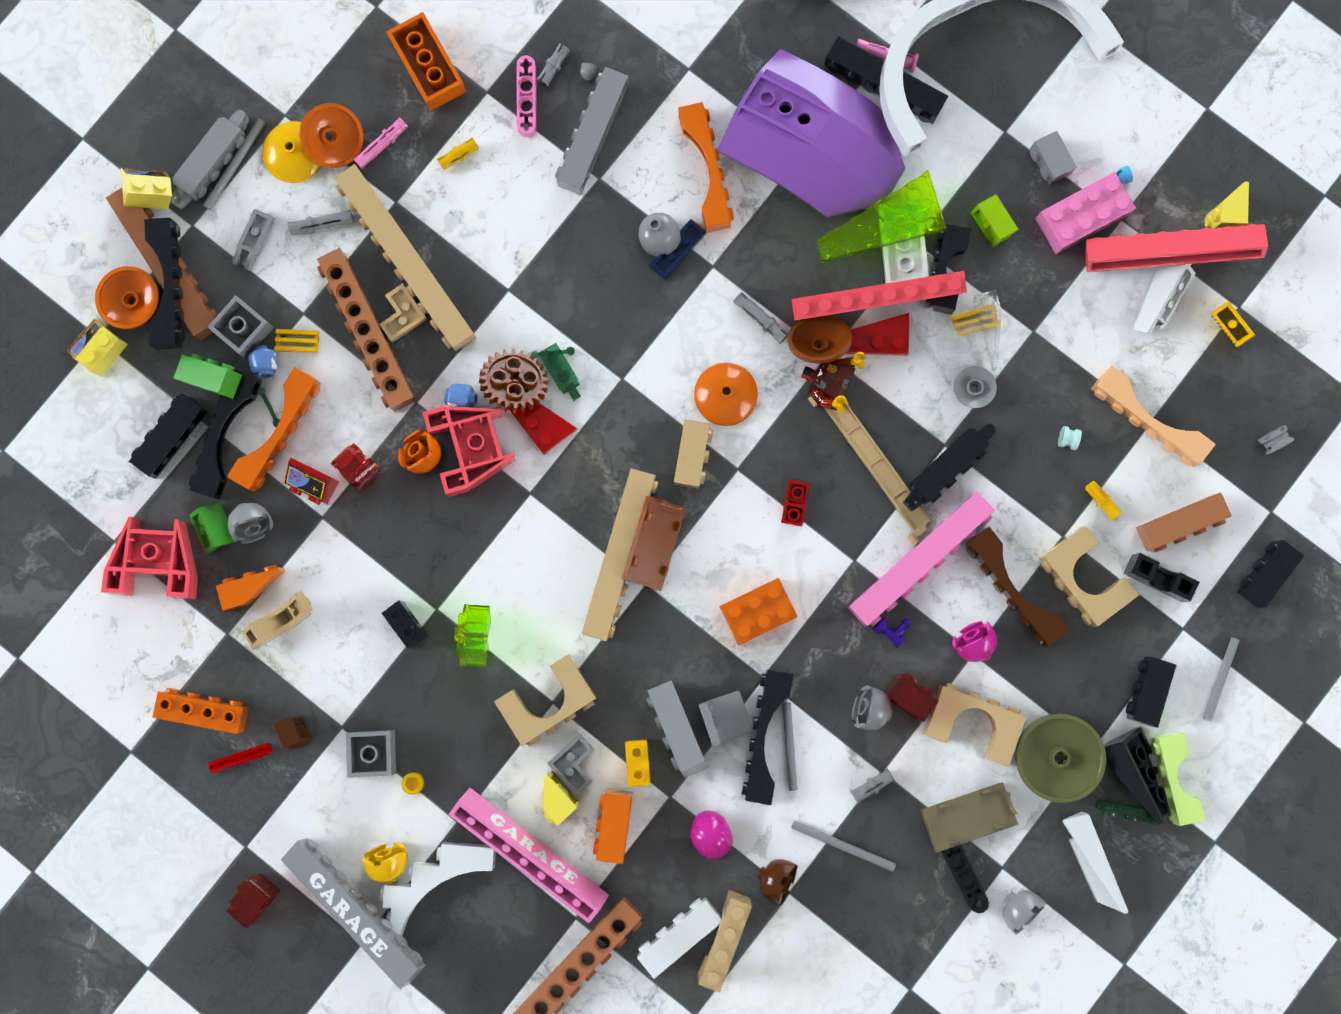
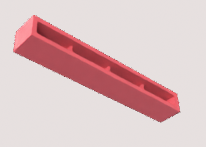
(1176, 248)
(879, 295)

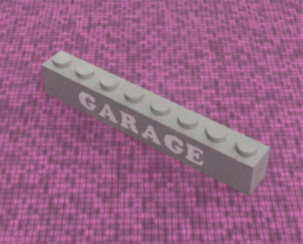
(353, 912)

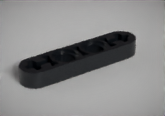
(964, 871)

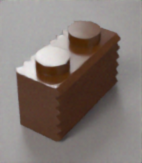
(292, 733)

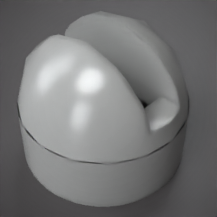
(588, 71)

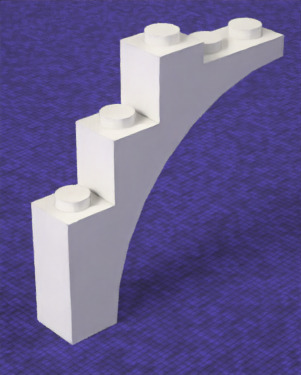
(454, 860)

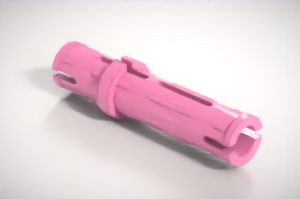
(378, 145)

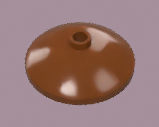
(819, 339)

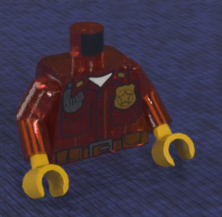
(832, 381)

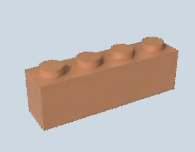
(1184, 521)

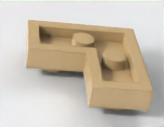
(407, 314)

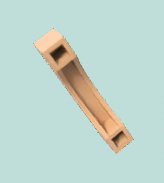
(1117, 390)

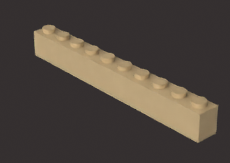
(405, 258)

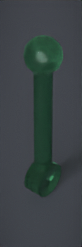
(570, 351)
(261, 391)

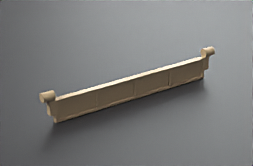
(879, 468)

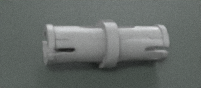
(553, 65)
(872, 785)

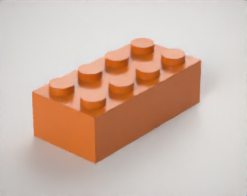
(426, 61)

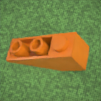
(243, 591)

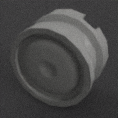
(1276, 439)

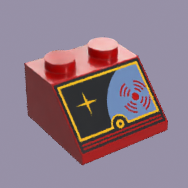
(309, 481)

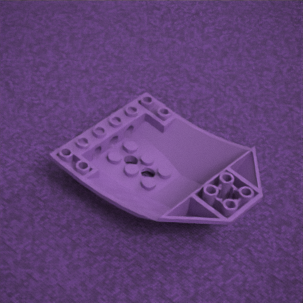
(833, 162)

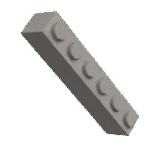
(592, 131)

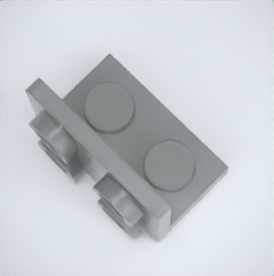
(725, 717)

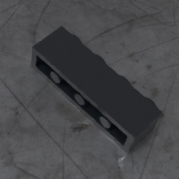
(167, 436)

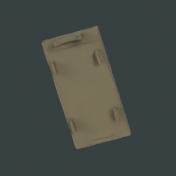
(969, 817)

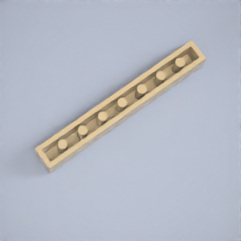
(610, 585)

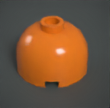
(420, 452)

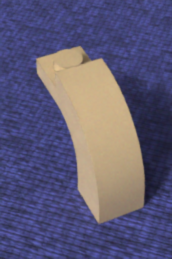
(279, 621)

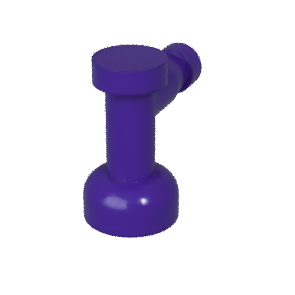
(894, 636)

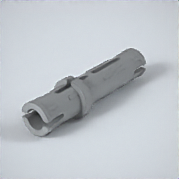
(311, 224)
(757, 314)

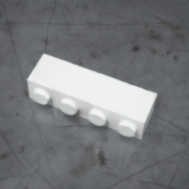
(679, 937)

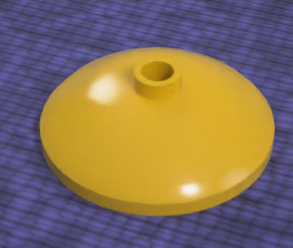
(285, 164)

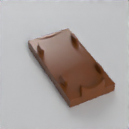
(653, 543)

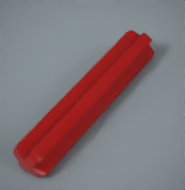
(240, 758)

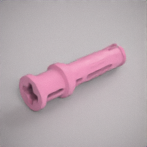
(881, 52)

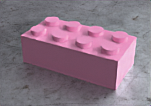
(1085, 213)

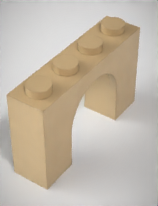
(1061, 562)
(576, 696)
(1005, 723)
(718, 960)

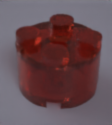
(355, 468)

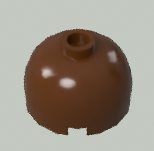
(777, 879)

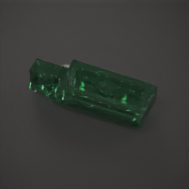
(560, 371)

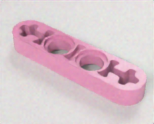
(526, 96)

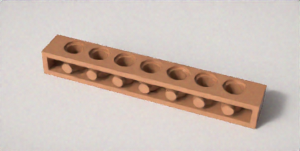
(329, 265)
(543, 993)

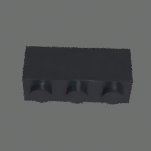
(1270, 573)
(1150, 691)

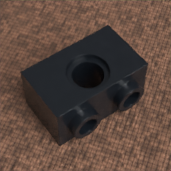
(405, 624)

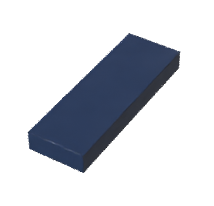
(690, 235)

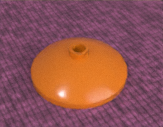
(345, 131)
(117, 291)
(721, 408)

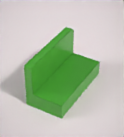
(211, 527)

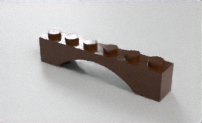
(989, 552)

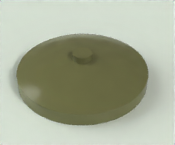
(1060, 758)

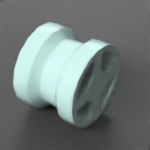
(1069, 438)

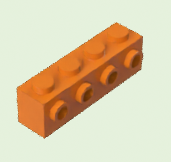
(200, 712)

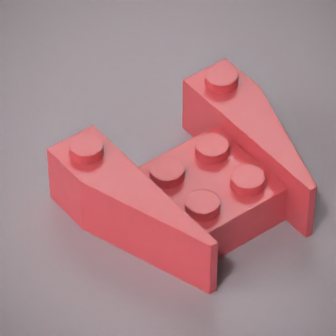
(474, 445)
(152, 554)

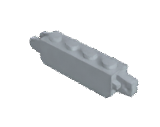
(209, 158)

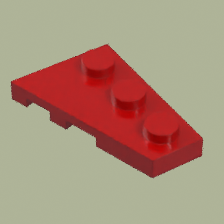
(882, 337)
(544, 426)

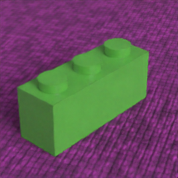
(208, 375)

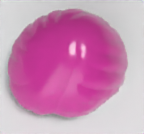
(711, 835)

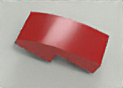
(795, 502)

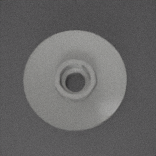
(984, 382)

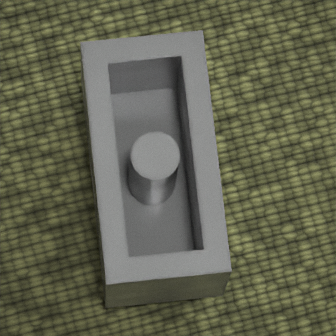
(1052, 157)

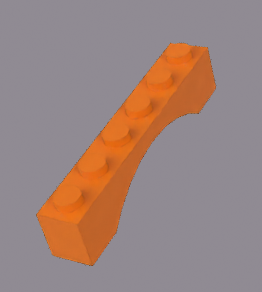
(695, 127)
(252, 468)

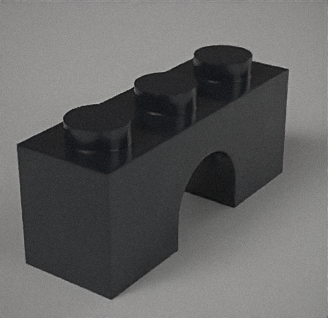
(1151, 574)

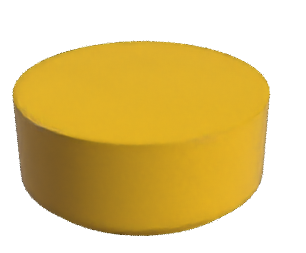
(413, 783)

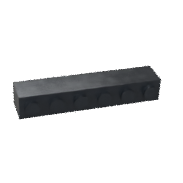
(865, 69)

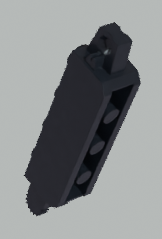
(948, 465)

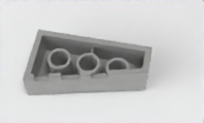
(677, 729)

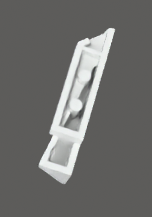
(1163, 297)
(1094, 861)

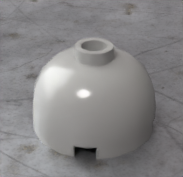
(659, 234)
(249, 522)
(871, 709)
(1021, 909)

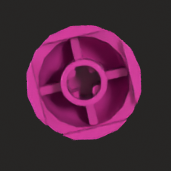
(976, 642)

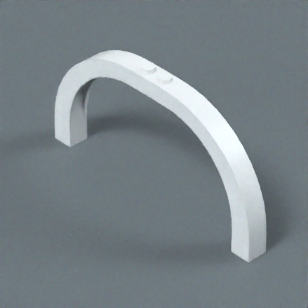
(898, 116)

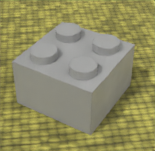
(240, 327)
(371, 753)

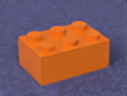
(758, 611)
(613, 826)

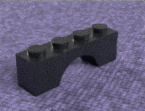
(952, 243)

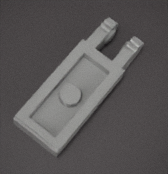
(253, 238)

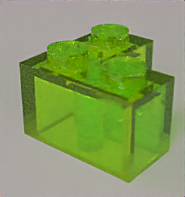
(473, 635)

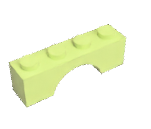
(1170, 752)

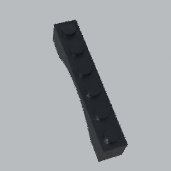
(166, 326)
(210, 475)
(760, 784)

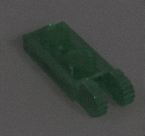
(1130, 812)

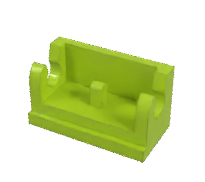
(994, 220)

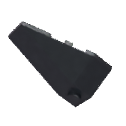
(1131, 763)

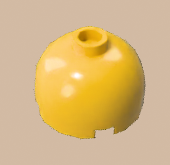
(385, 864)

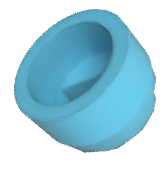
(1125, 175)

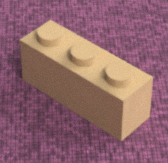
(693, 454)

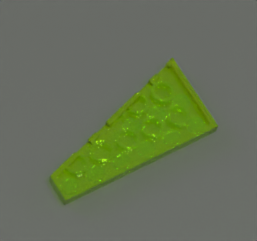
(894, 219)

